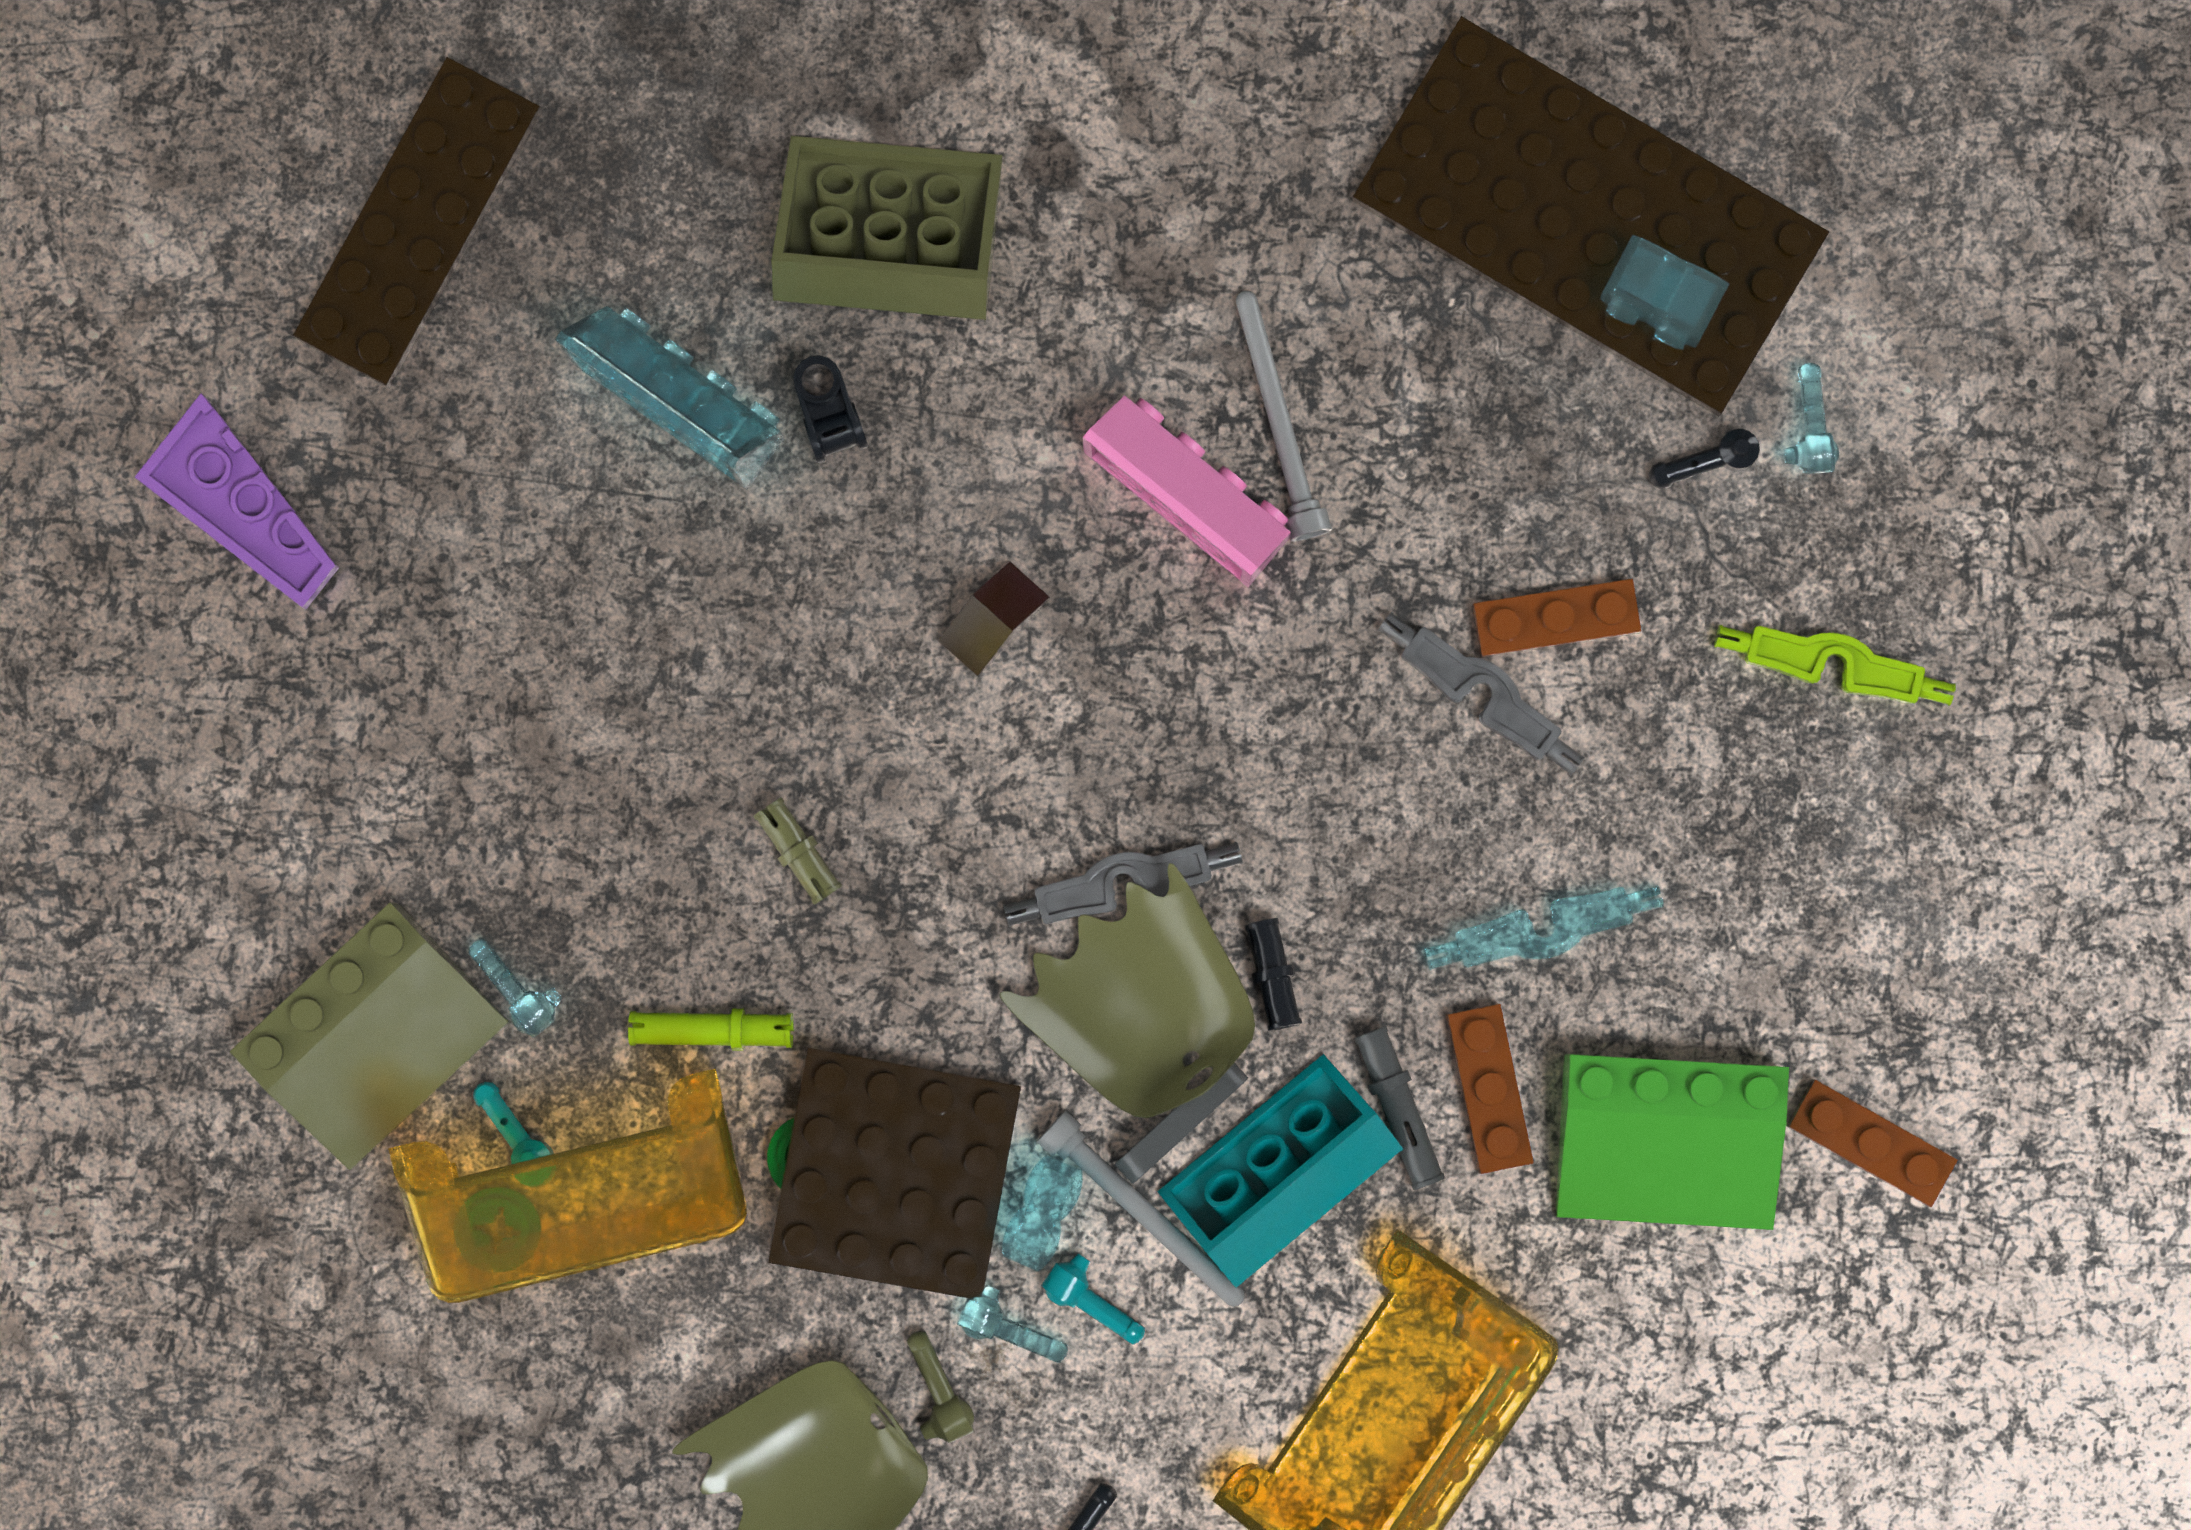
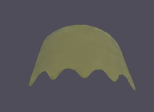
(1141, 1001)
(786, 1477)

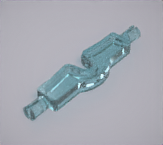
(1571, 921)

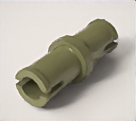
(797, 850)

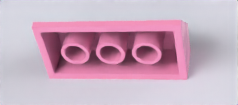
(1186, 489)

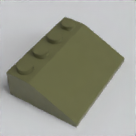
(886, 227)
(370, 1035)

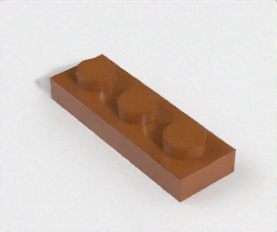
(1556, 618)
(1489, 1089)
(1871, 1143)

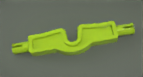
(1862, 670)

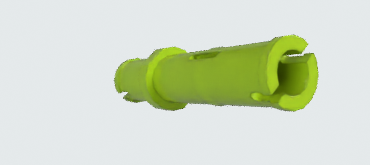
(711, 1029)

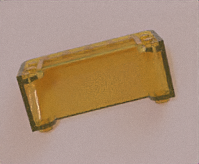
(577, 1204)
(1405, 1410)

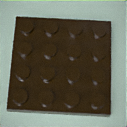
(894, 1174)

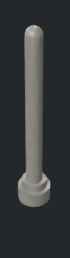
(1306, 516)
(1067, 1141)

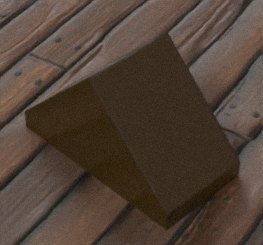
(993, 618)

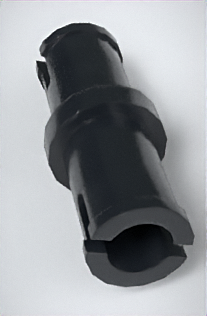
(1273, 974)

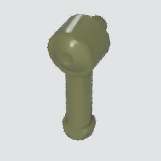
(950, 1416)

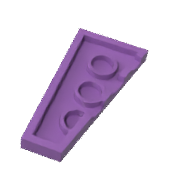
(228, 495)

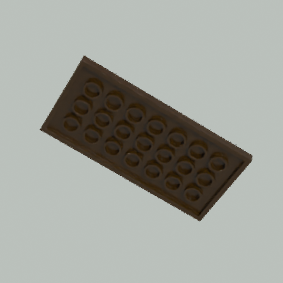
(1551, 183)

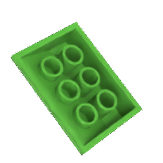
(1671, 1141)

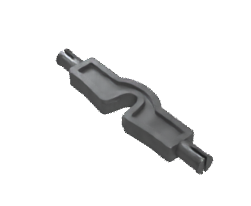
(1504, 711)
(1095, 891)

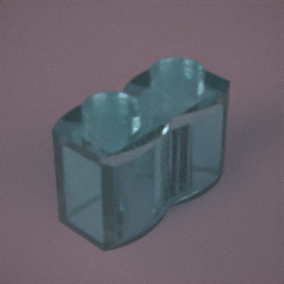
(1663, 292)
(1048, 1199)

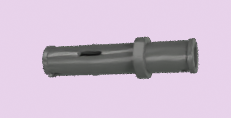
(1399, 1106)

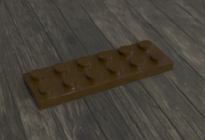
(418, 222)

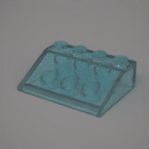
(672, 393)

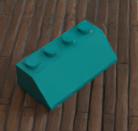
(1280, 1170)

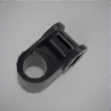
(828, 412)

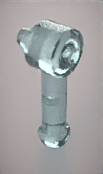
(1816, 450)
(529, 1010)
(984, 1319)

